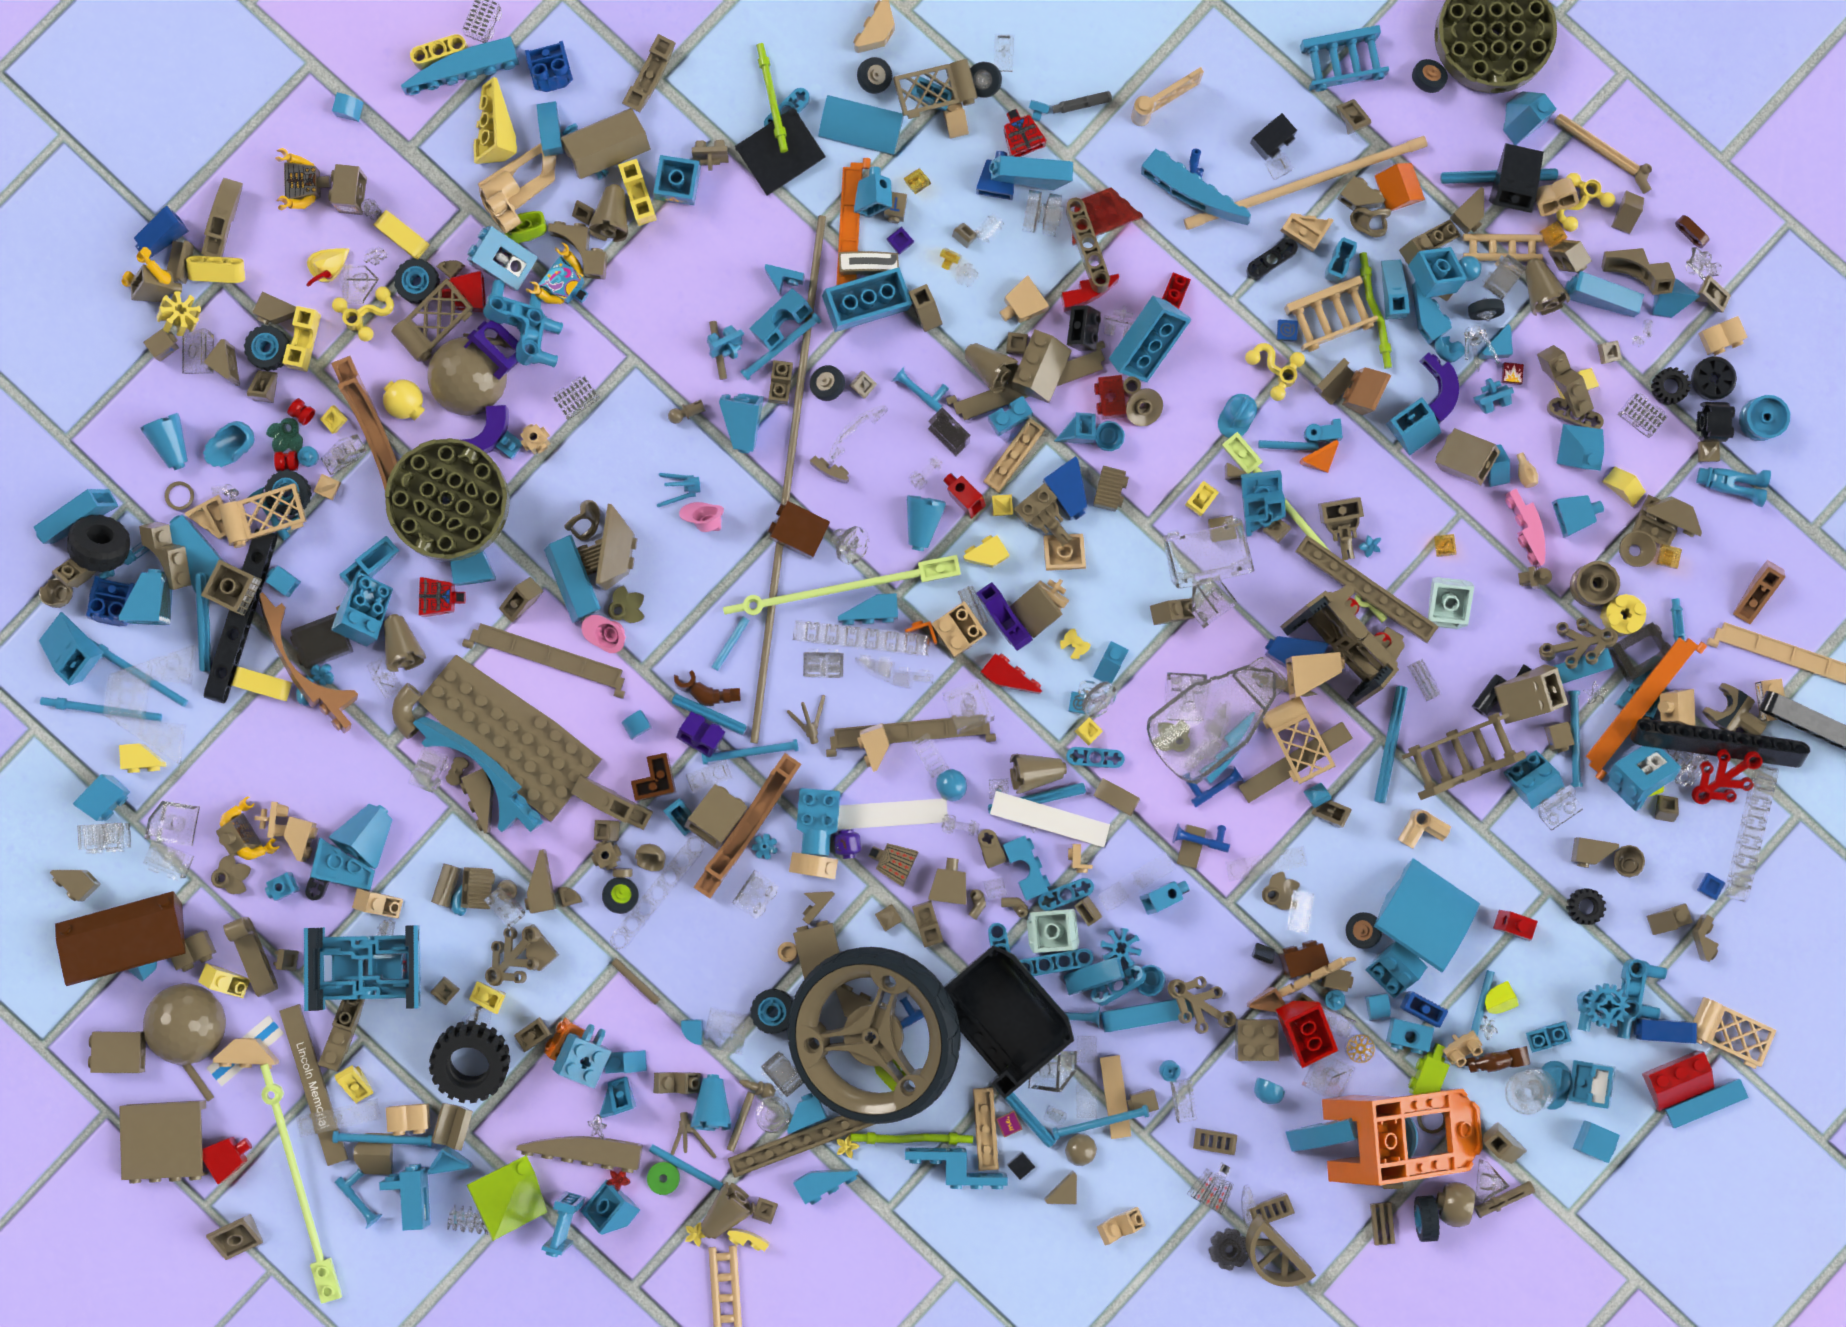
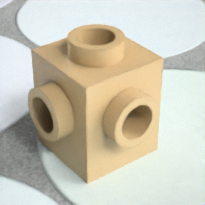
(541, 442)

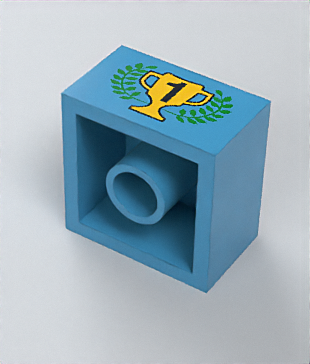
(677, 180)

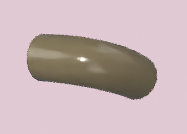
(403, 708)

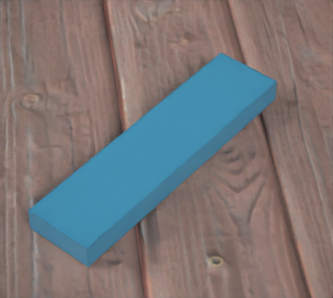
(1706, 1103)

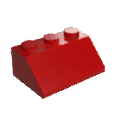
(1306, 1031)
(1679, 1080)

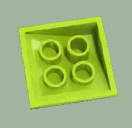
(508, 1197)

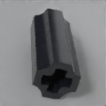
(1488, 697)

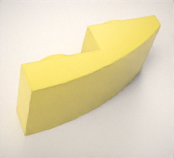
(740, 1236)

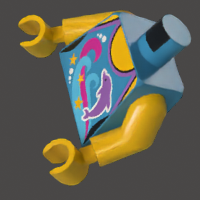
(562, 280)

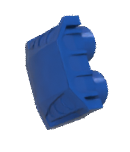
(549, 67)
(107, 598)

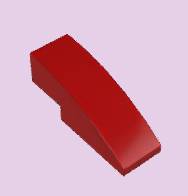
(1085, 293)

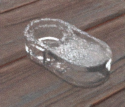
(1692, 767)

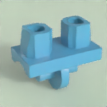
(727, 345)
(1502, 393)

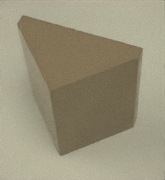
(224, 361)
(235, 1237)

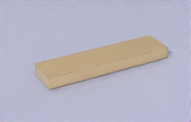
(1014, 455)
(1115, 1094)
(985, 1128)

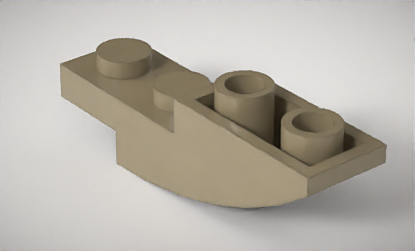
(221, 217)
(611, 803)
(341, 1033)

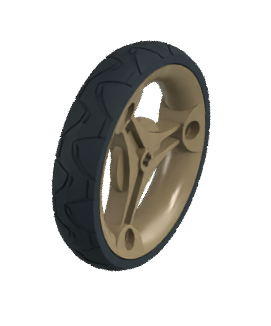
(880, 1051)

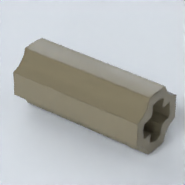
(446, 885)

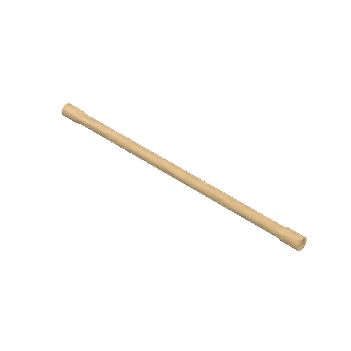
(1409, 146)

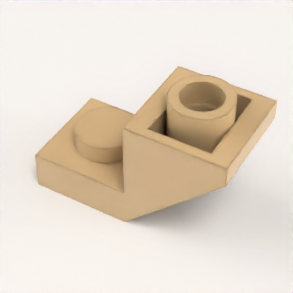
(1121, 1225)

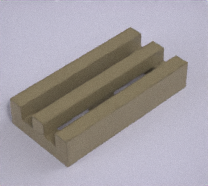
(1384, 1241)

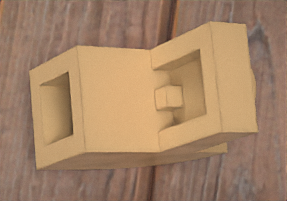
(813, 865)

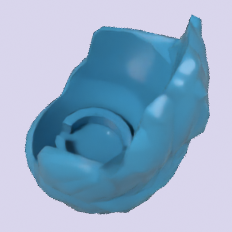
(229, 444)

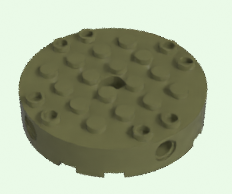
(1490, 60)
(451, 529)

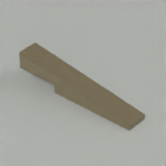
(1278, 772)

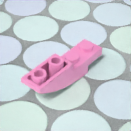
(1533, 535)

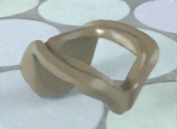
(1361, 218)
(590, 511)

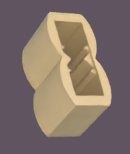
(1556, 197)
(1723, 335)
(408, 1118)

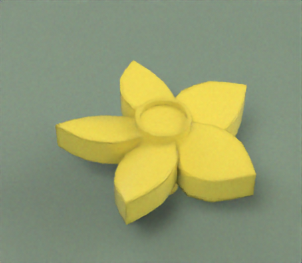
(846, 1146)
(695, 1234)

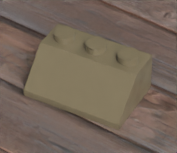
(1041, 366)

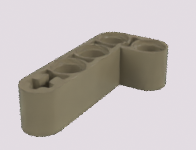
(252, 955)

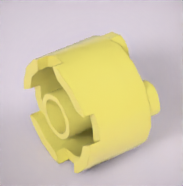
(1633, 609)

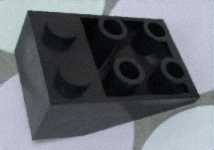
(1517, 178)

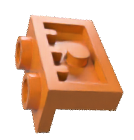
(555, 1044)

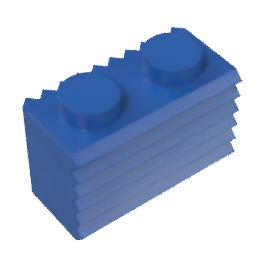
(1424, 1009)

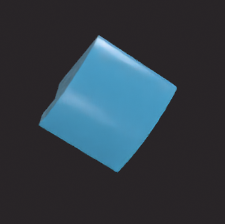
(1426, 915)

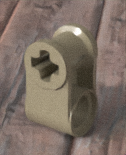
(992, 852)

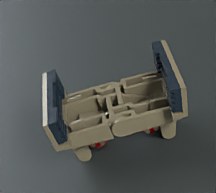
(1367, 654)

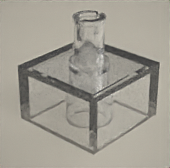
(968, 706)

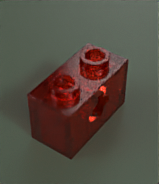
(1114, 386)

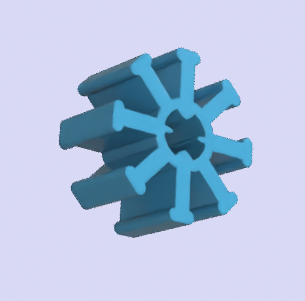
(1127, 949)

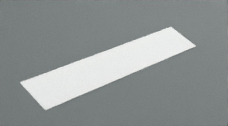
(892, 813)
(1050, 819)

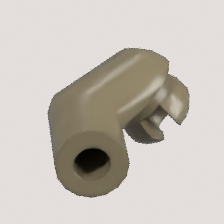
(979, 903)

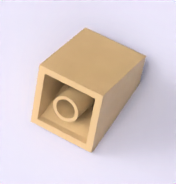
(1310, 671)

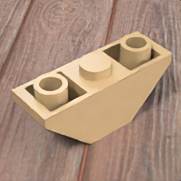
(877, 28)
(245, 1053)

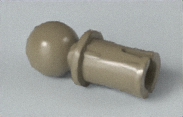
(676, 415)

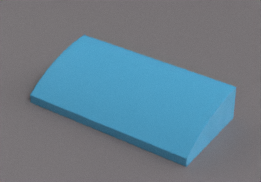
(860, 125)

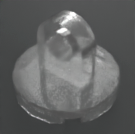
(851, 544)
(1098, 697)

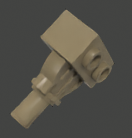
(1040, 510)
(1342, 518)

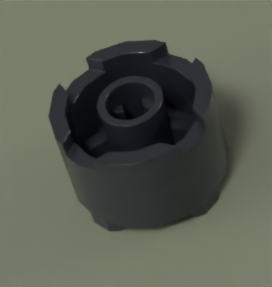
(1715, 421)

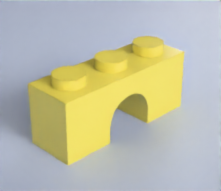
(637, 192)
(299, 352)

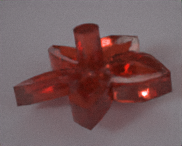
(618, 1179)

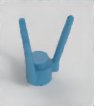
(691, 485)

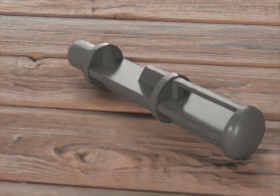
(1082, 102)

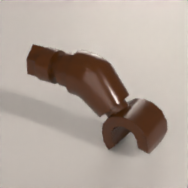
(705, 695)
(1499, 1060)

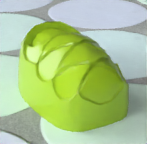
(532, 226)

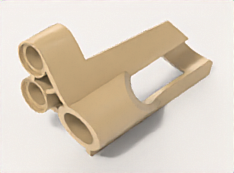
(502, 194)

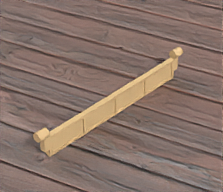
(1779, 651)

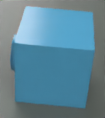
(1596, 1141)

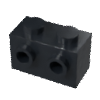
(1273, 137)
(1083, 328)

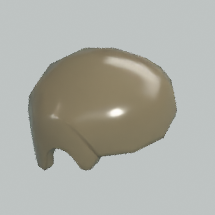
(55, 593)
(650, 857)
(1629, 861)
(1080, 1150)

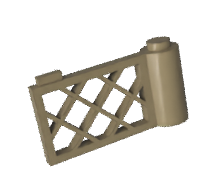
(960, 84)
(414, 338)

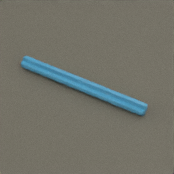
(1487, 176)
(1390, 744)

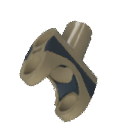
(1736, 712)

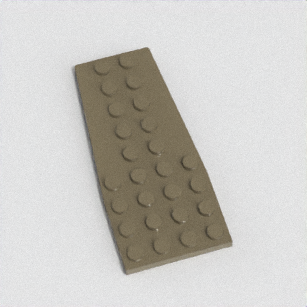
(512, 733)

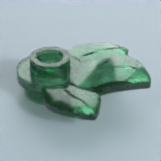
(283, 438)

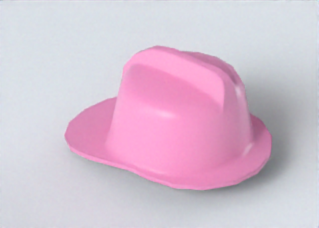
(703, 515)
(604, 633)

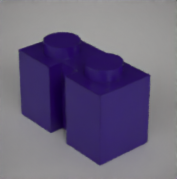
(700, 735)

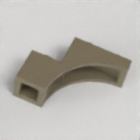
(578, 235)
(1634, 262)
(1571, 384)
(172, 557)

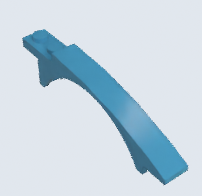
(511, 804)

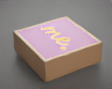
(1009, 1123)

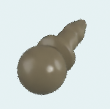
(760, 1088)

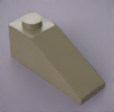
(540, 890)

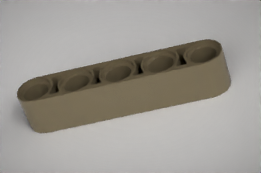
(1084, 236)

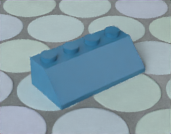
(1149, 339)

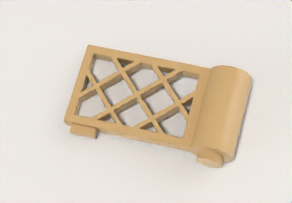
(1145, 106)
(237, 524)
(1283, 718)
(1710, 1016)

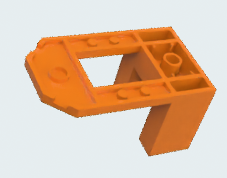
(1384, 1141)

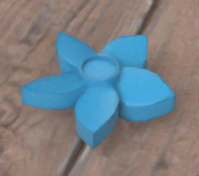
(1370, 545)

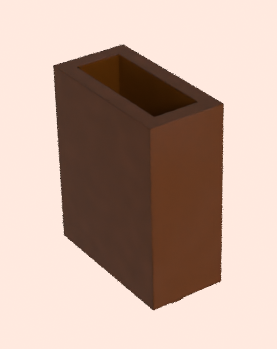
(798, 529)

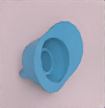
(1237, 415)
(1562, 1079)

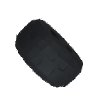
(84, 540)

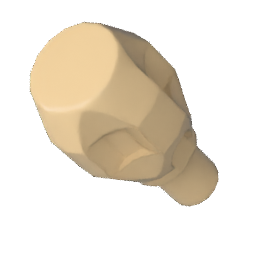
(1526, 472)

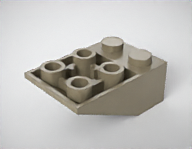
(1531, 694)

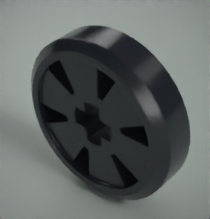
(1703, 372)

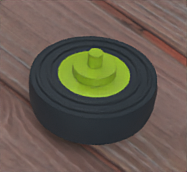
(620, 895)

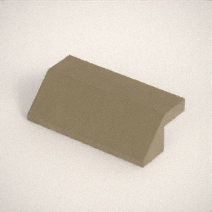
(605, 143)

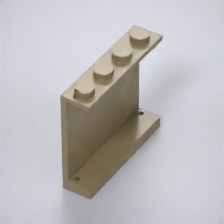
(161, 1141)

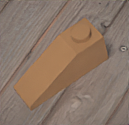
(1759, 591)

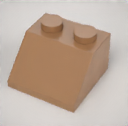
(1365, 390)

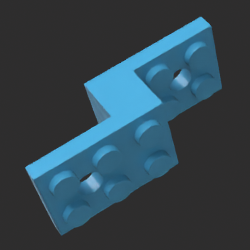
(956, 1167)

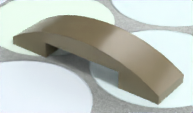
(650, 73)

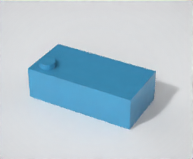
(866, 299)

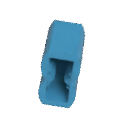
(1340, 260)

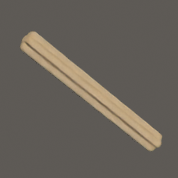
(1596, 144)

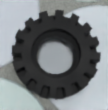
(1662, 394)
(1577, 915)

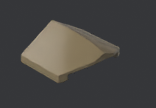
(374, 1157)

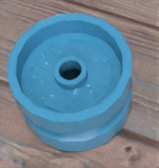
(1753, 422)

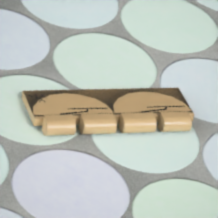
(1316, 975)

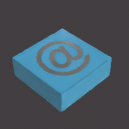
(1076, 703)

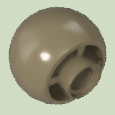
(1456, 1204)

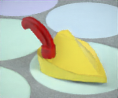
(326, 264)

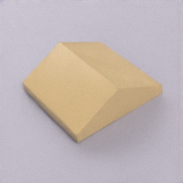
(1064, 557)

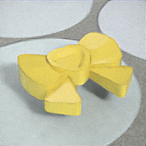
(1080, 646)

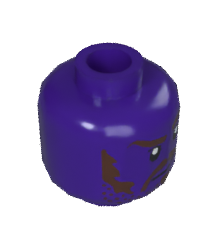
(847, 843)

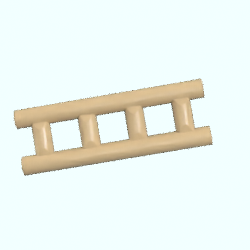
(1510, 238)
(715, 1278)

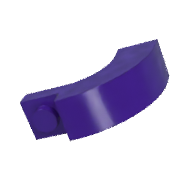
(1447, 386)
(496, 426)
(1003, 616)

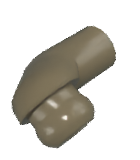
(1641, 177)
(1017, 905)

